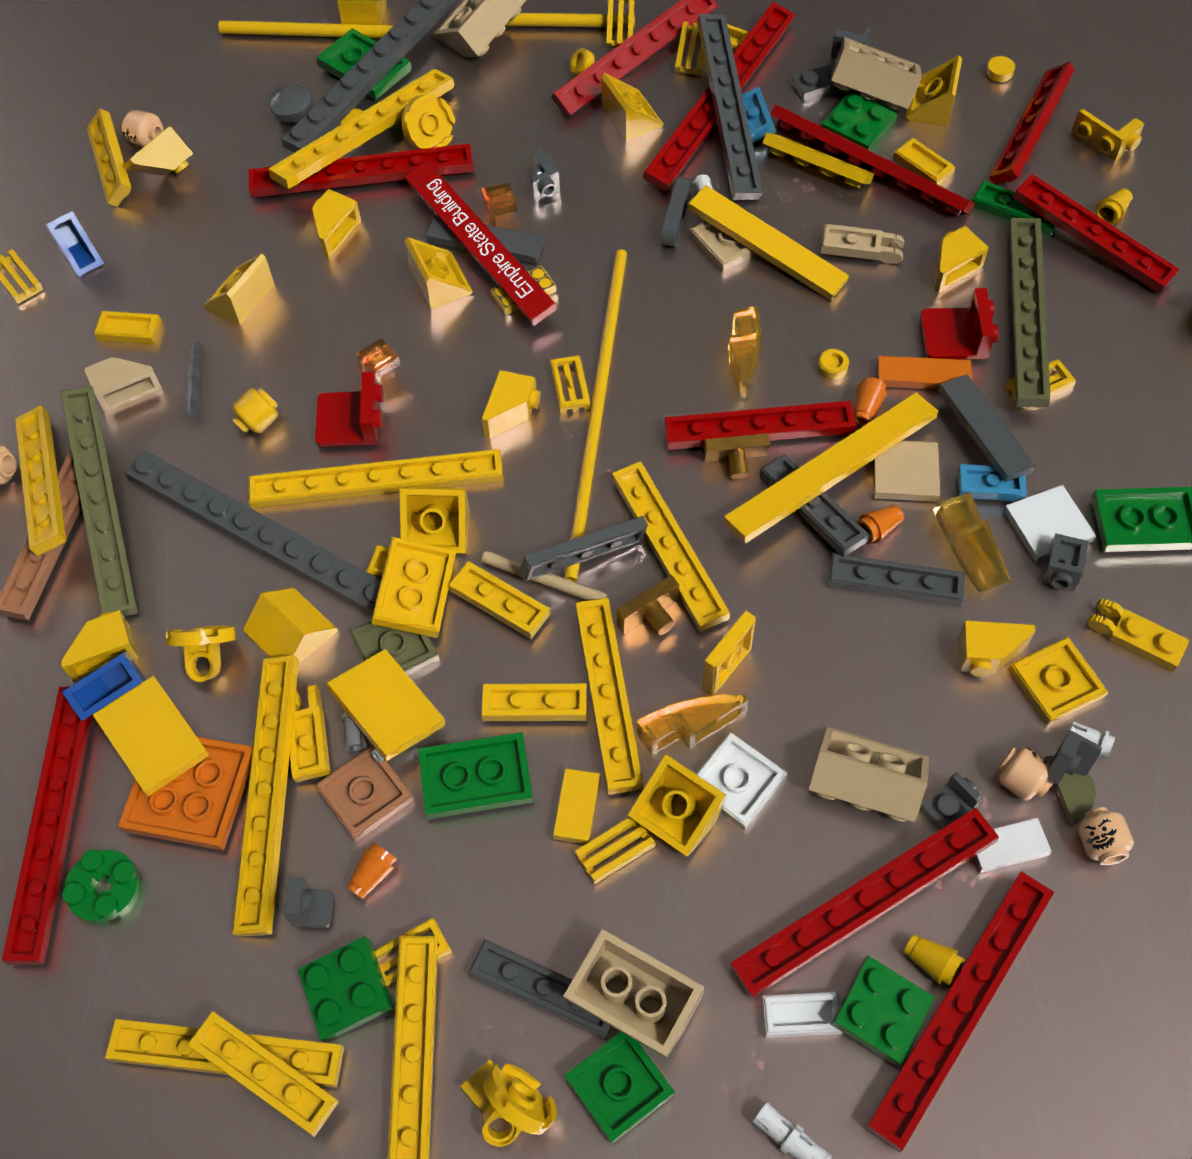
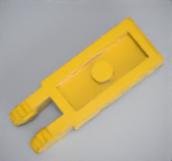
(1138, 634)
(309, 740)

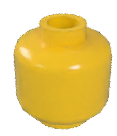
(254, 411)

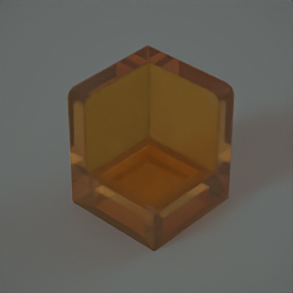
(498, 201)
(377, 359)

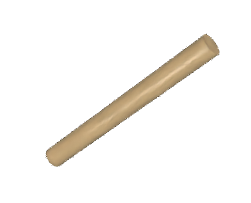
(548, 579)

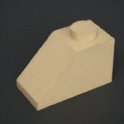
(121, 381)

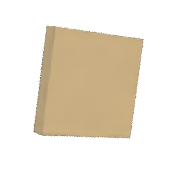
(719, 246)
(908, 472)

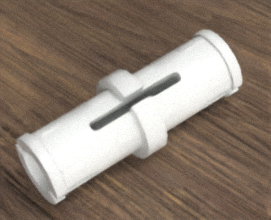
(787, 1135)

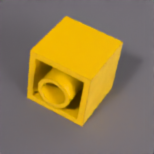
(362, 11)

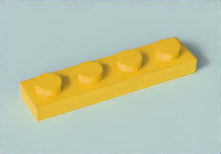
(108, 158)
(828, 165)
(263, 1073)

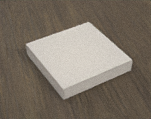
(1042, 516)
(745, 778)

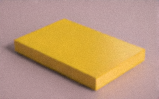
(414, 587)
(386, 704)
(150, 735)

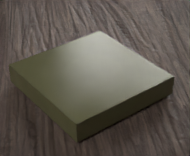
(407, 648)

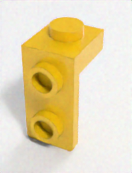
(1105, 138)

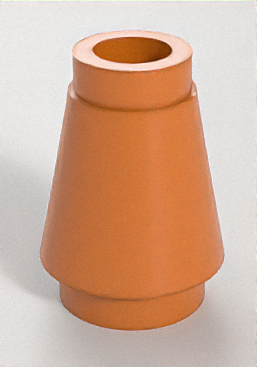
(868, 399)
(881, 522)
(370, 870)

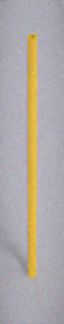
(596, 412)

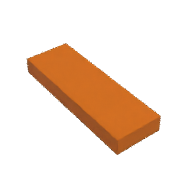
(920, 372)

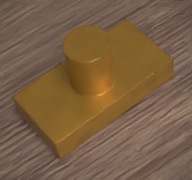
(736, 451)
(650, 607)

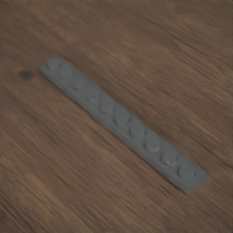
(366, 73)
(256, 531)

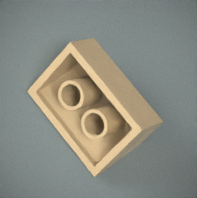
(476, 25)
(876, 74)
(870, 775)
(635, 993)

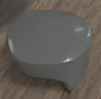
(290, 102)

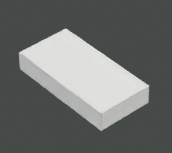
(1015, 845)
(800, 1014)

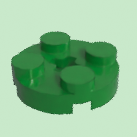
(87, 872)

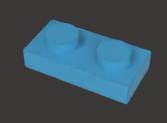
(757, 114)
(987, 484)

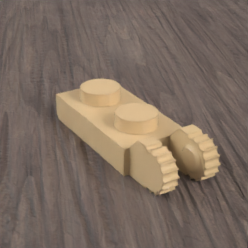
(862, 243)

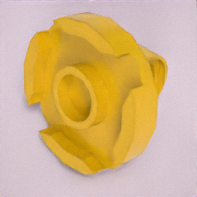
(427, 122)
(201, 642)
(516, 1099)

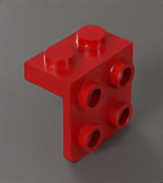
(960, 331)
(350, 416)

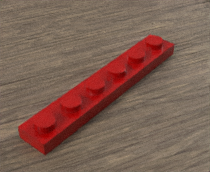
(1031, 124)
(1096, 233)
(779, 422)

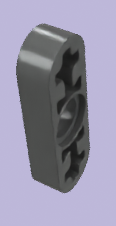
(676, 211)

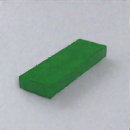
(1001, 203)

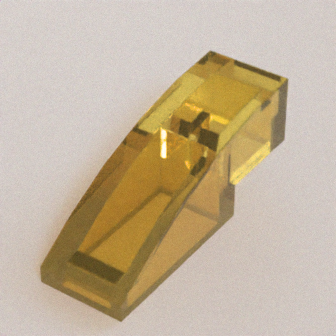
(745, 349)
(972, 542)
(690, 720)

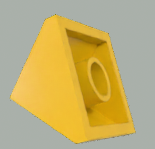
(936, 94)
(627, 108)
(436, 273)
(242, 290)
(435, 517)
(287, 625)
(678, 805)

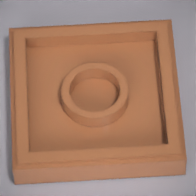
(364, 793)

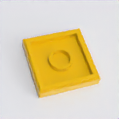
(728, 654)
(1057, 680)

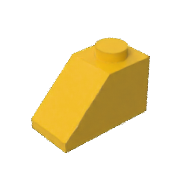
(161, 155)
(335, 220)
(958, 257)
(509, 403)
(99, 644)
(991, 645)

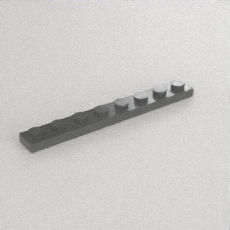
(729, 107)

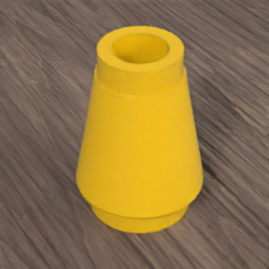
(1114, 206)
(935, 959)

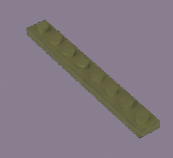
(1029, 313)
(98, 502)

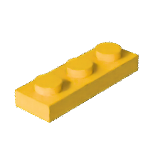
(499, 600)
(534, 702)

